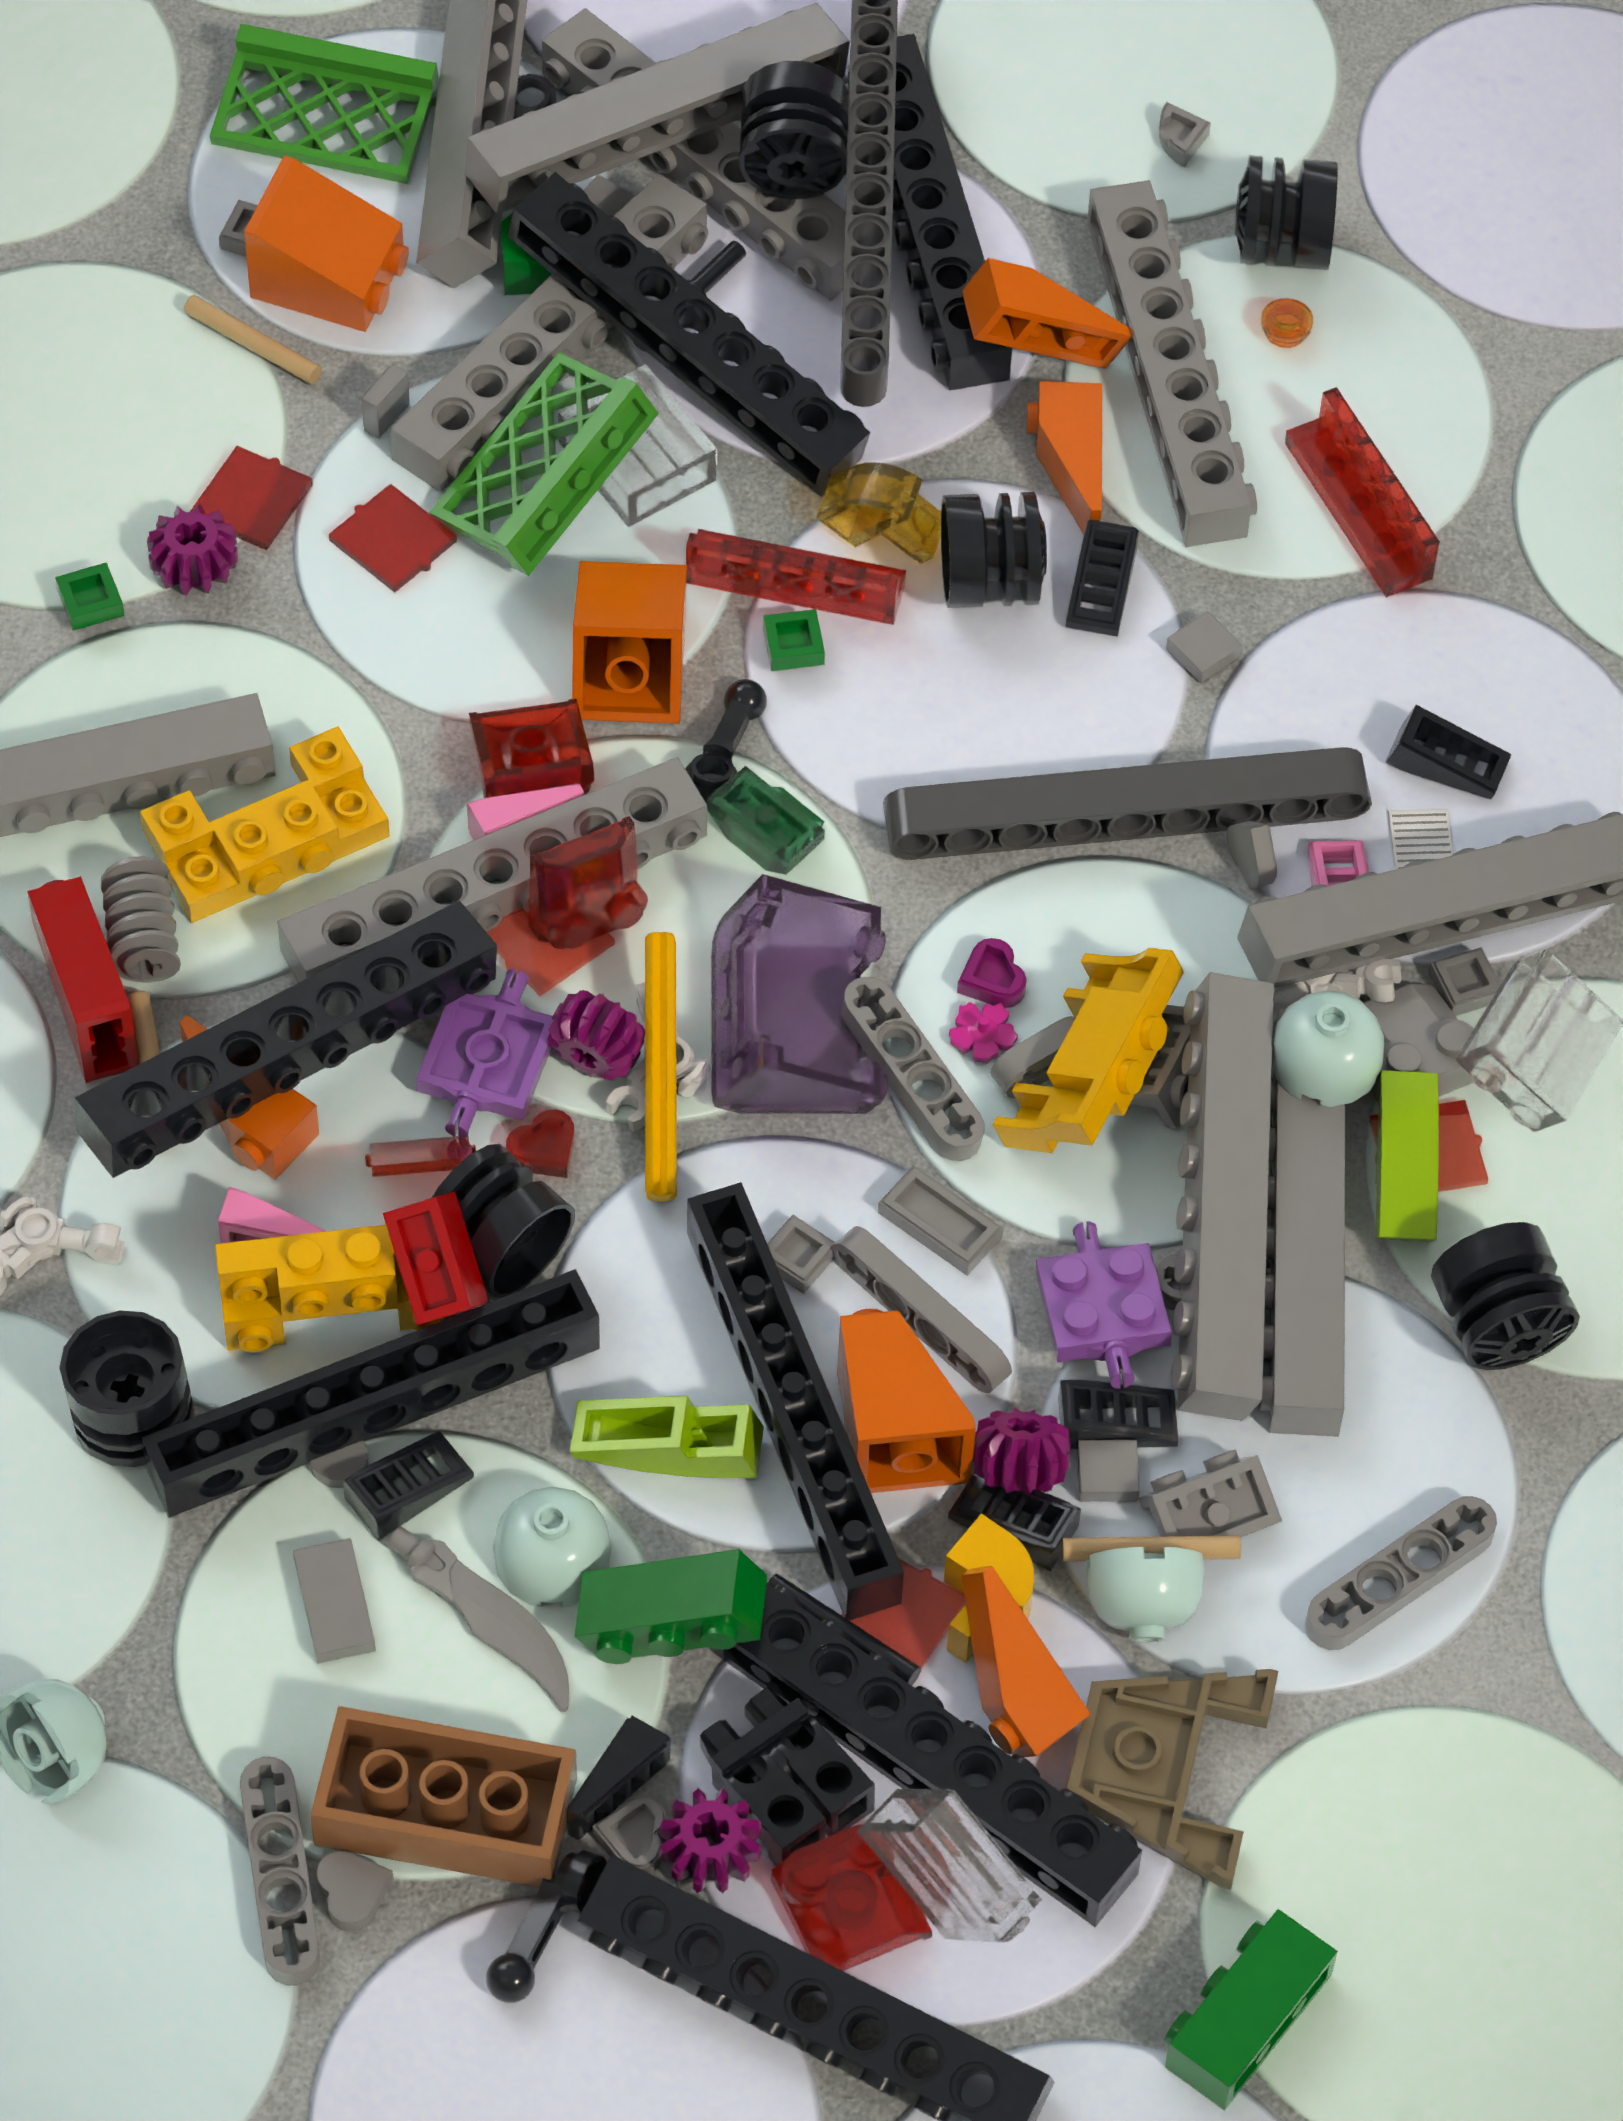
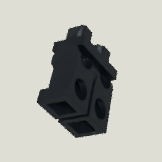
(788, 1774)

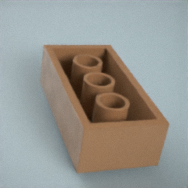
(443, 1797)

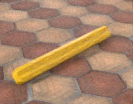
(660, 1067)

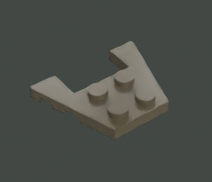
(1141, 1753)

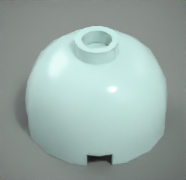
(1328, 1048)
(548, 1544)
(1145, 1589)
(51, 1738)

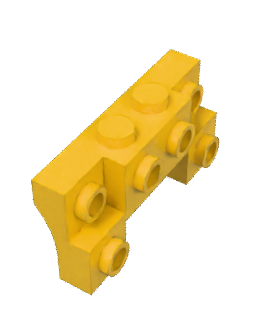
(273, 838)
(1103, 1054)
(307, 1279)

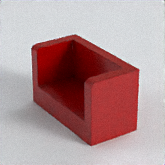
(435, 1258)

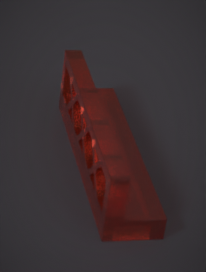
(1364, 496)
(794, 576)

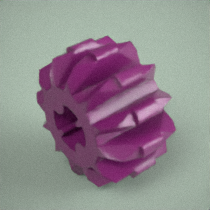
(192, 549)
(596, 1035)
(1021, 1451)
(727, 1827)

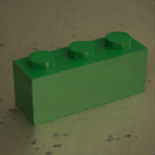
(671, 1606)
(1248, 2007)

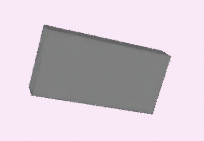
(940, 1220)
(334, 1600)

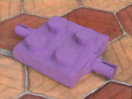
(486, 1055)
(1103, 1303)

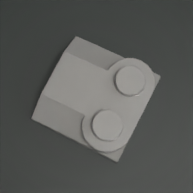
(1421, 1036)

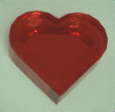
(544, 1144)

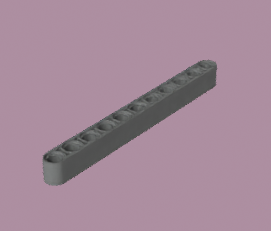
(869, 202)

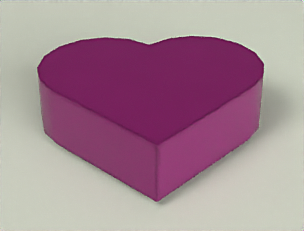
(993, 975)

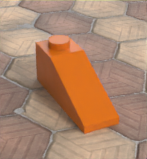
(1035, 314)
(1070, 443)
(272, 1130)
(1015, 1672)

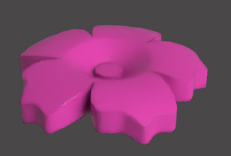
(983, 1032)

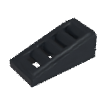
(1107, 546)
(1425, 762)
(1101, 1395)
(1041, 1506)
(387, 1517)
(624, 1767)

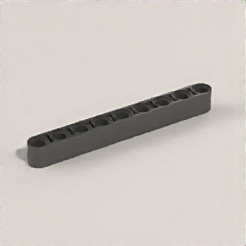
(1125, 803)

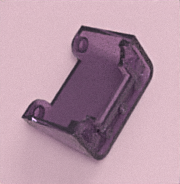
(778, 1000)

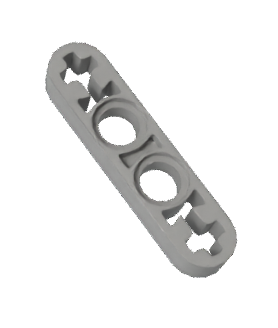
(907, 1070)
(923, 1309)
(1397, 1568)
(278, 1870)

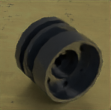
(794, 130)
(1288, 212)
(991, 549)
(508, 1217)
(1505, 1296)
(124, 1383)

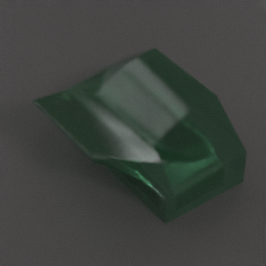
(765, 821)

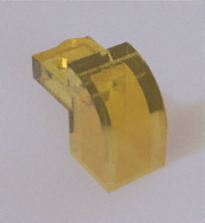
(881, 501)

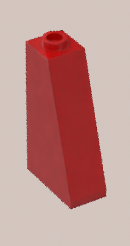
(84, 978)

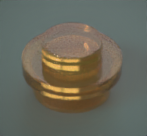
(1286, 322)

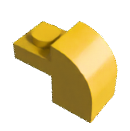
(983, 1546)

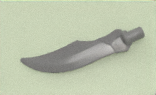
(488, 1612)

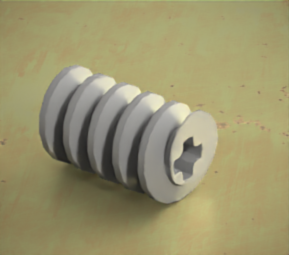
(140, 919)

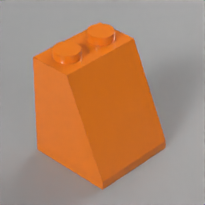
(322, 248)
(629, 641)
(900, 1406)

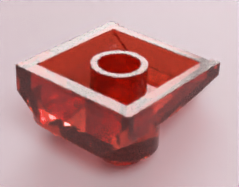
(532, 748)
(586, 887)
(846, 1901)

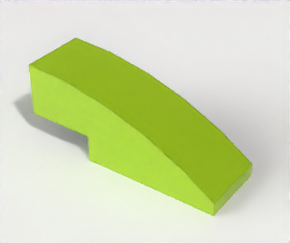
(1407, 1156)
(669, 1436)

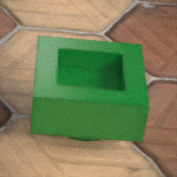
(89, 596)
(793, 640)

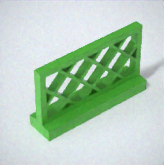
(345, 70)
(567, 477)

